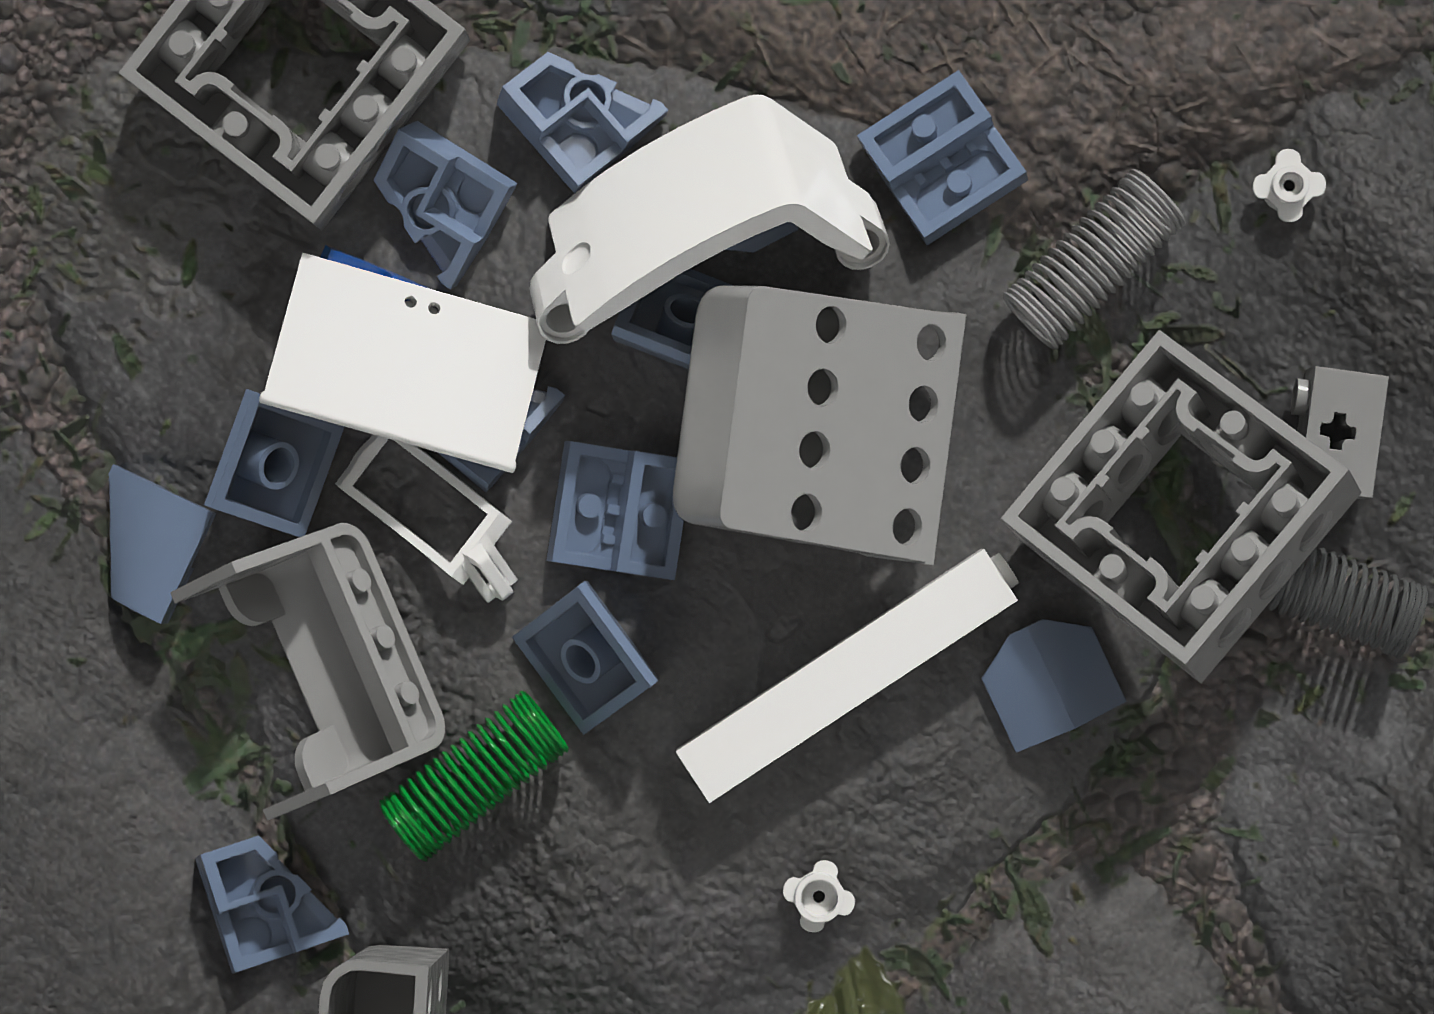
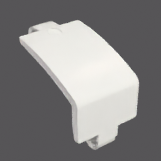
(691, 199)

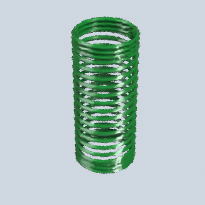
(410, 827)

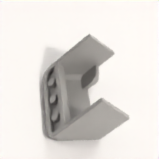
(344, 652)

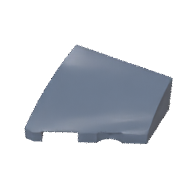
(443, 196)
(151, 543)

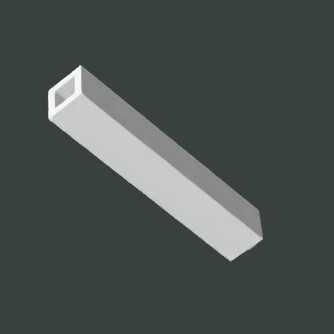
(848, 673)

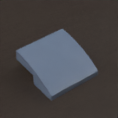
(942, 157)
(616, 511)

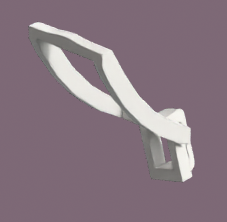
(476, 547)

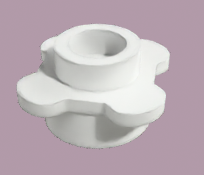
(1288, 203)
(815, 913)

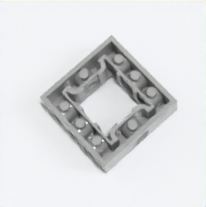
(313, 177)
(1115, 448)

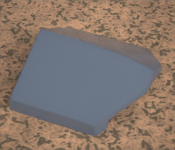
(1050, 682)

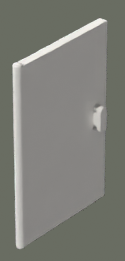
(403, 369)

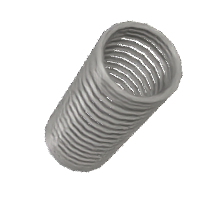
(1112, 257)

